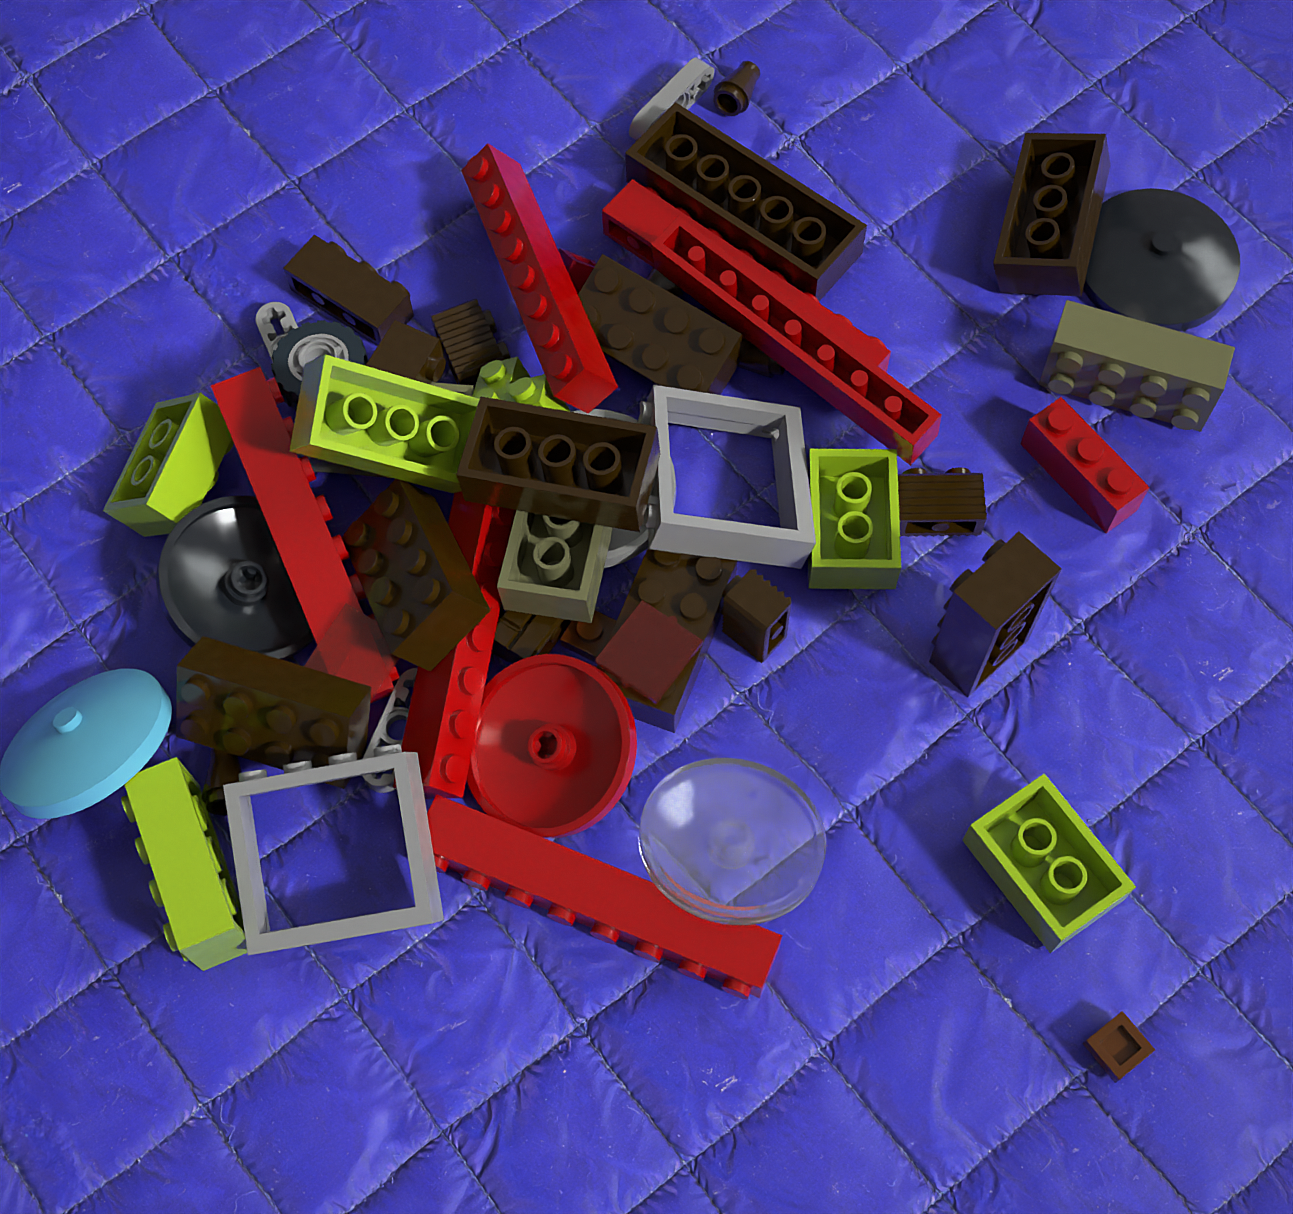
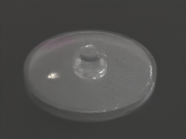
(732, 841)

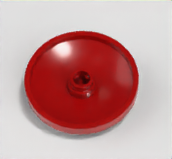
(552, 746)

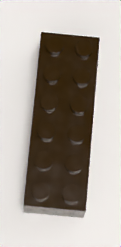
(746, 200)

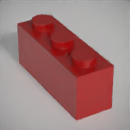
(1084, 465)

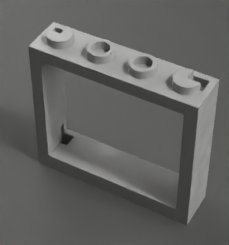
(722, 538)
(417, 838)

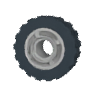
(307, 344)

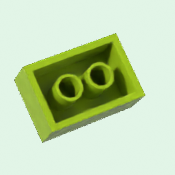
(171, 465)
(854, 519)
(1047, 863)

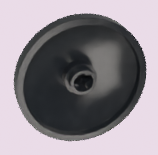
(1161, 259)
(229, 581)

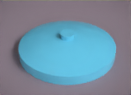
(85, 743)

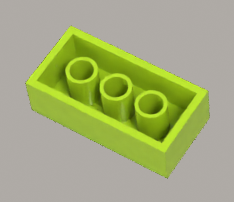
(382, 423)
(186, 865)

